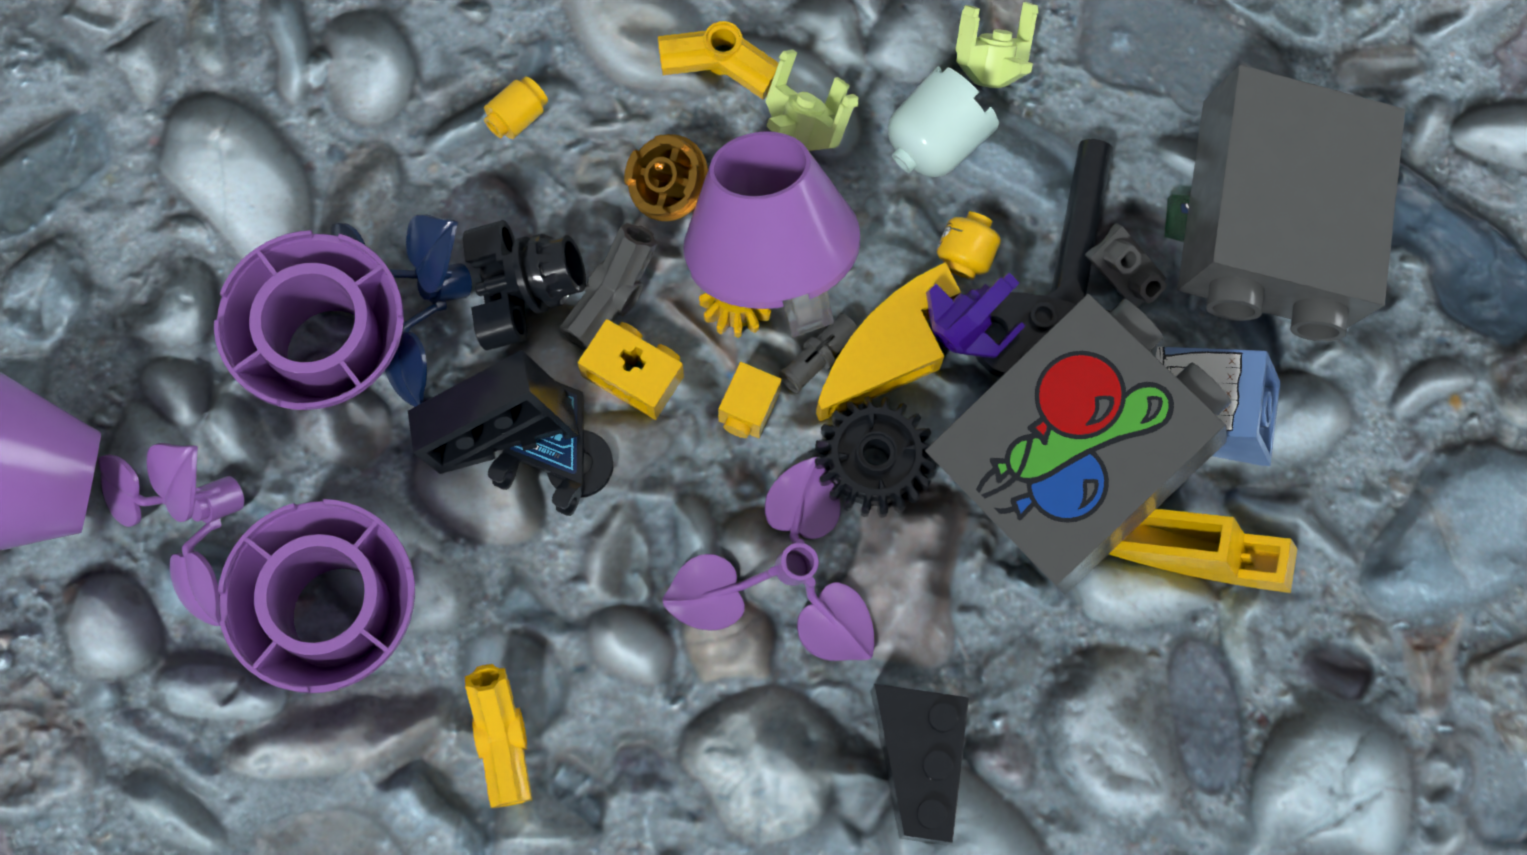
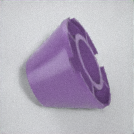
(769, 225)
(281, 289)
(43, 468)
(275, 565)

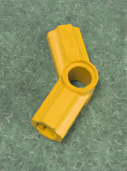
(696, 53)
(499, 736)

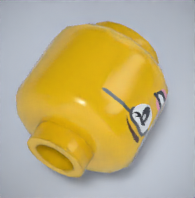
(969, 245)

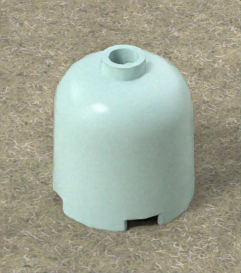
(939, 124)

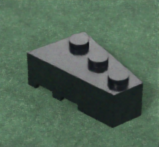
(489, 413)
(923, 758)

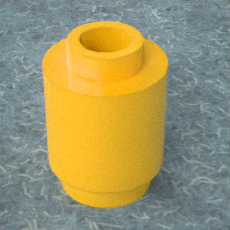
(515, 108)

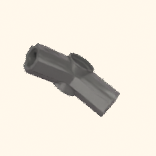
(612, 285)

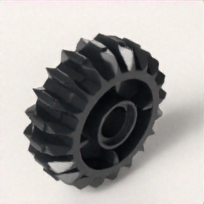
(871, 483)

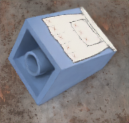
(1254, 392)

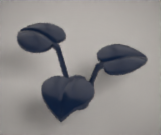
(429, 250)

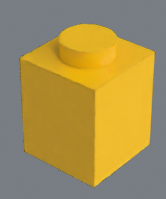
(749, 401)

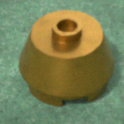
(666, 177)

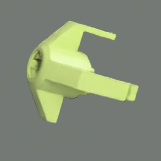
(997, 57)
(803, 114)

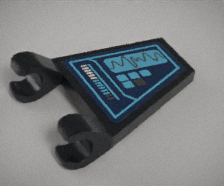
(552, 455)

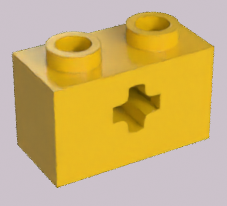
(643, 389)

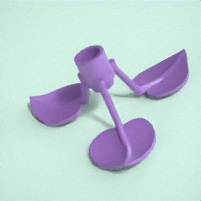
(173, 478)
(834, 624)

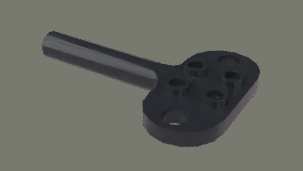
(1072, 267)

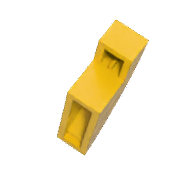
(888, 347)
(1210, 550)

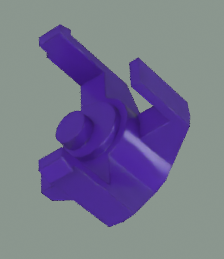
(963, 321)

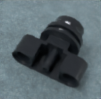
(516, 273)

